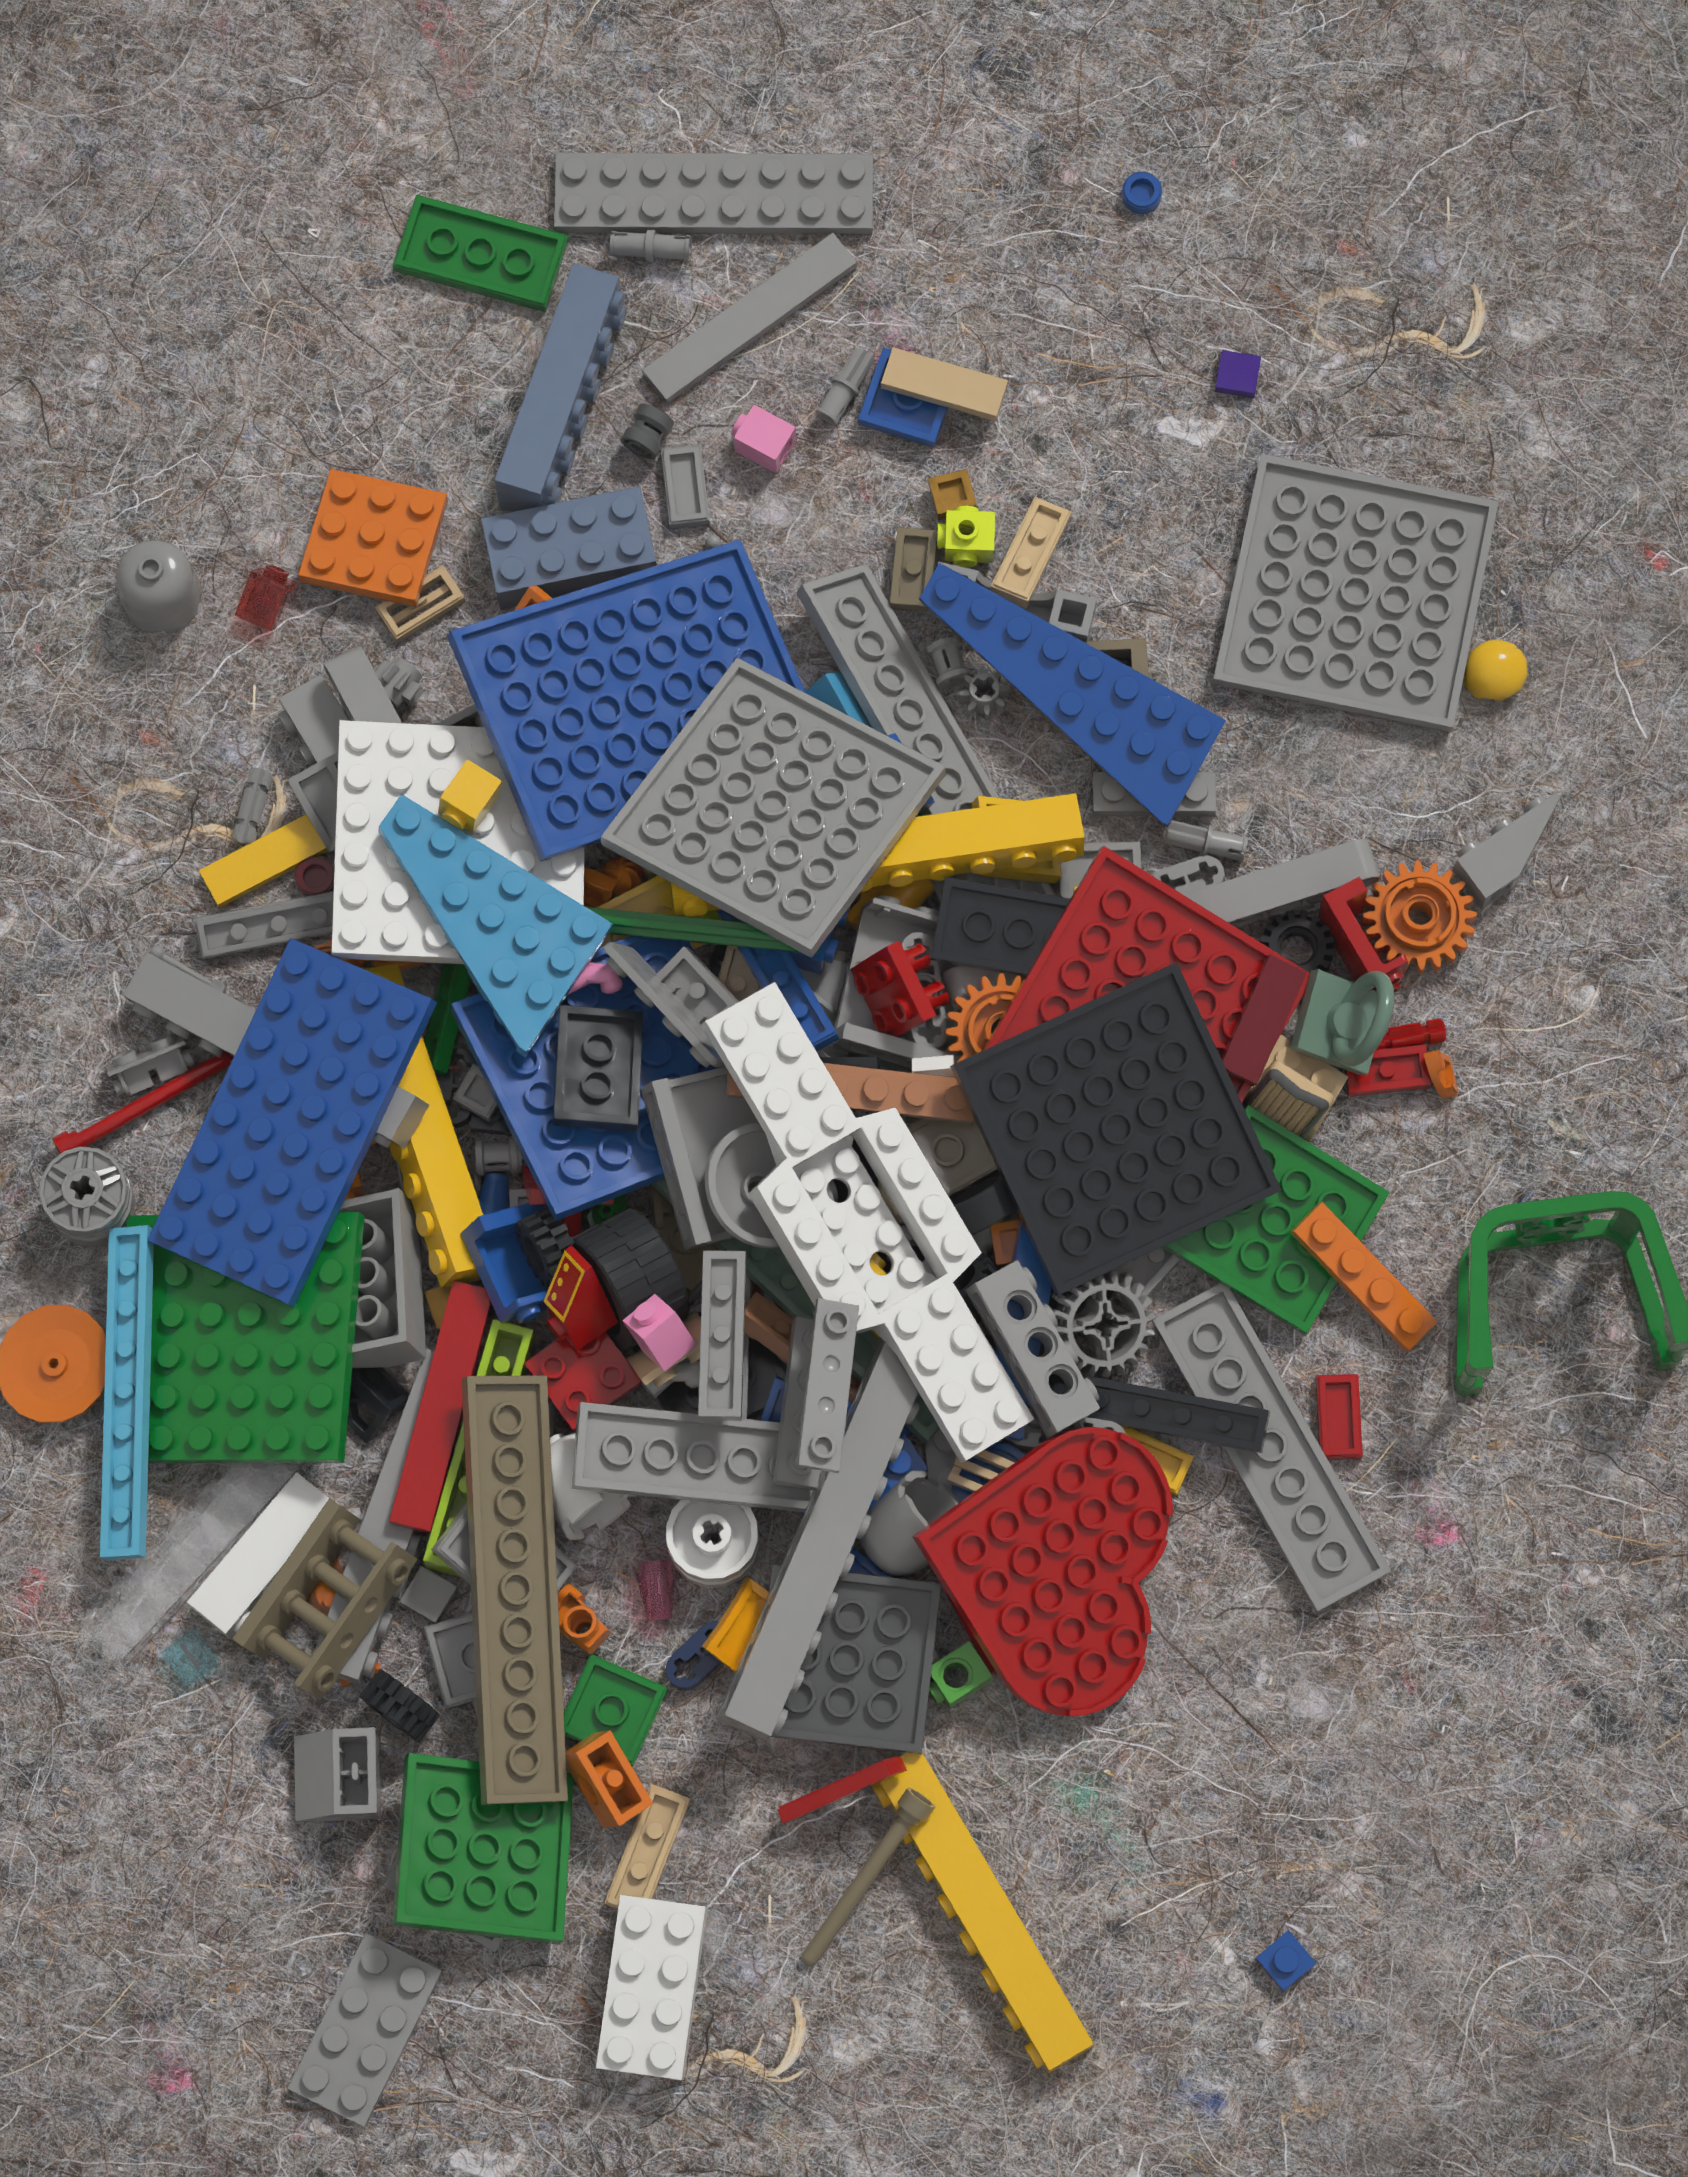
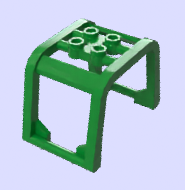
(1564, 1222)

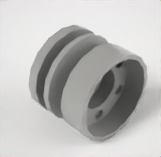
(89, 1219)

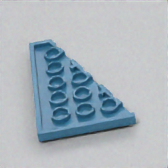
(507, 926)

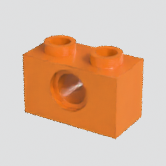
(607, 1779)

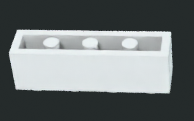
(257, 1557)

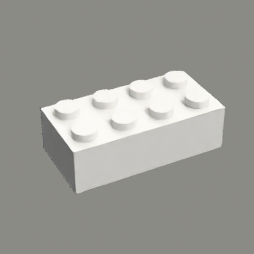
(651, 1987)

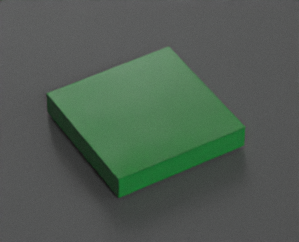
(614, 1701)

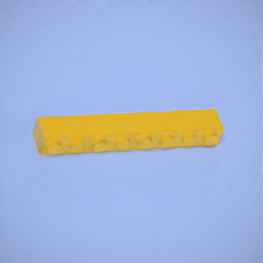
(435, 1169)
(988, 1921)

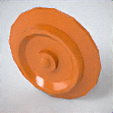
(53, 1363)

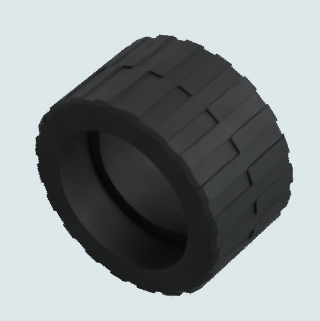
(631, 1268)

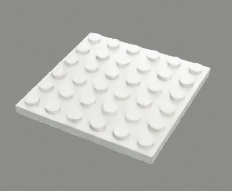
(373, 899)

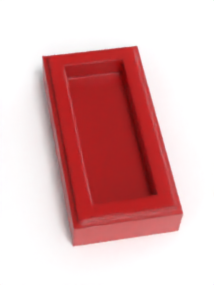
(1339, 1416)

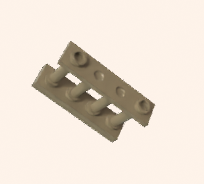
(298, 1578)

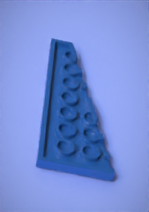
(1117, 716)

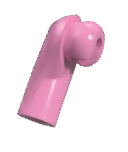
(599, 974)

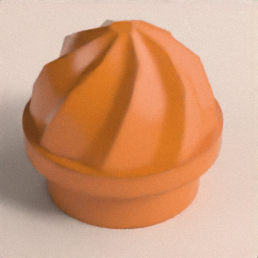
(625, 871)

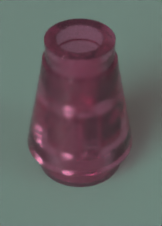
(657, 1588)

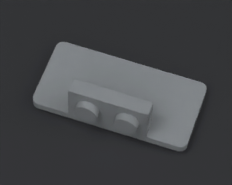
(681, 991)

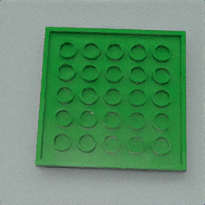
(247, 1372)

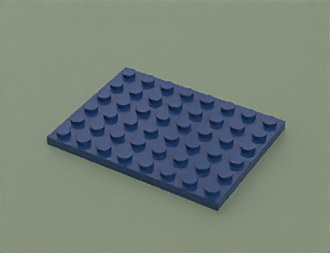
(606, 678)

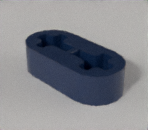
(688, 1652)

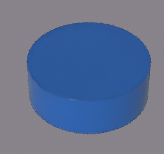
(1141, 192)

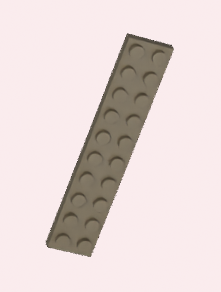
(514, 1590)

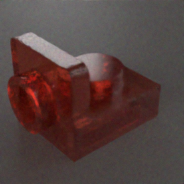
(265, 596)

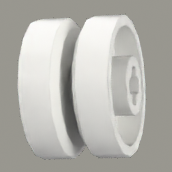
(708, 1563)

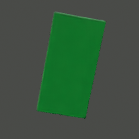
(480, 253)

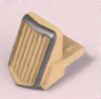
(1295, 1090)

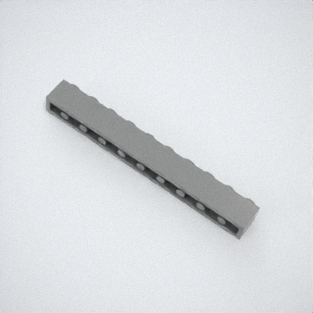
(821, 1550)

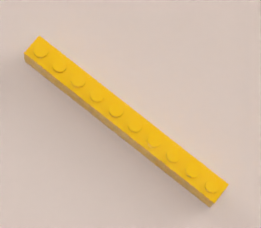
(965, 843)

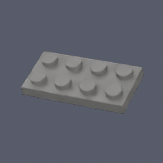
(365, 2030)

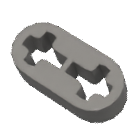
(1190, 869)

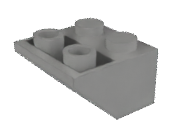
(337, 1775)

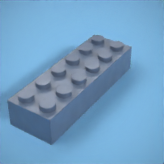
(561, 390)

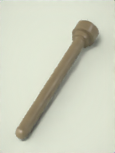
(912, 1809)

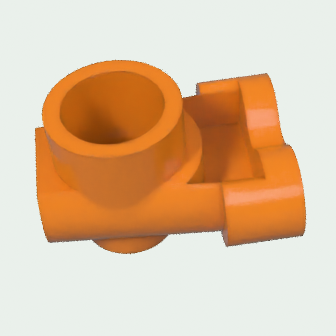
(575, 1616)

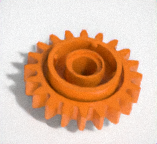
(1419, 892)
(979, 1014)

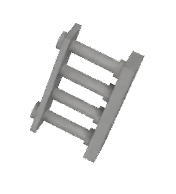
(723, 1339)
(816, 1394)

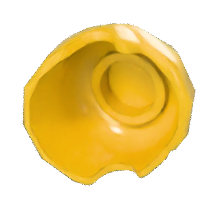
(1495, 670)

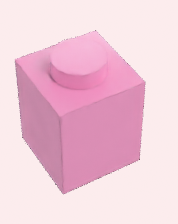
(763, 438)
(659, 1332)

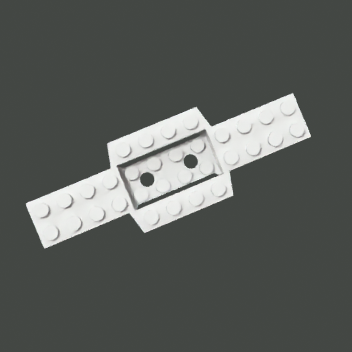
(833, 1241)

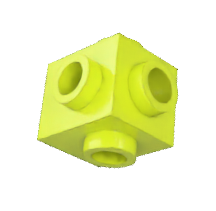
(967, 536)

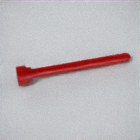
(142, 1105)

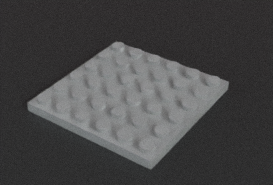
(1356, 592)
(773, 807)

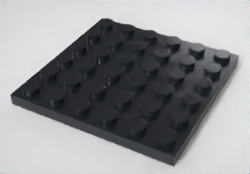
(1115, 1128)

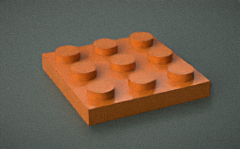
(373, 537)

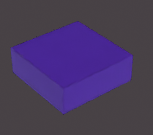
(1238, 374)

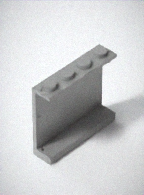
(879, 925)

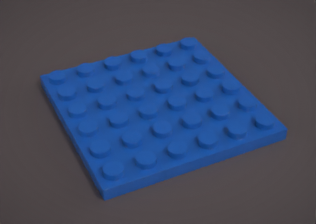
(578, 1164)

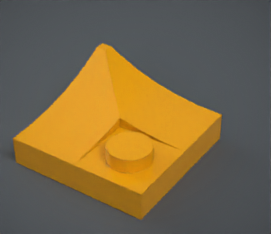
(736, 1626)

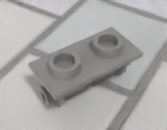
(134, 1067)

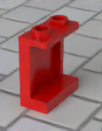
(1339, 913)

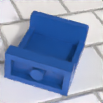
(503, 1266)

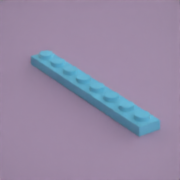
(127, 1394)

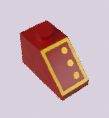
(577, 1302)

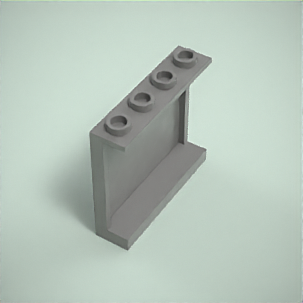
(687, 1123)

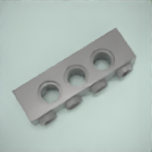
(1029, 1371)

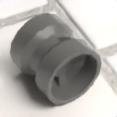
(647, 431)

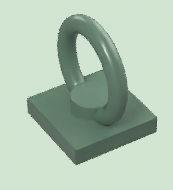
(1344, 1019)

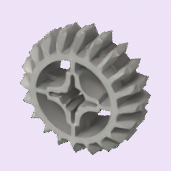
(1133, 1322)

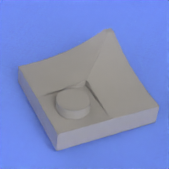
(318, 794)

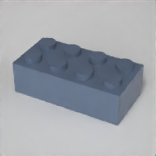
(568, 544)

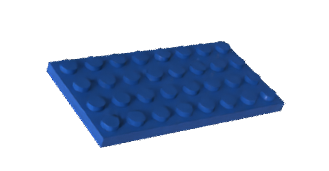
(292, 1121)

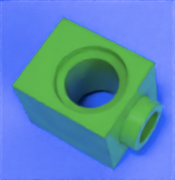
(966, 1659)

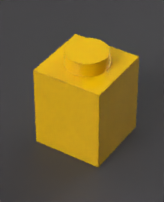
(469, 797)

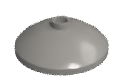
(735, 1164)

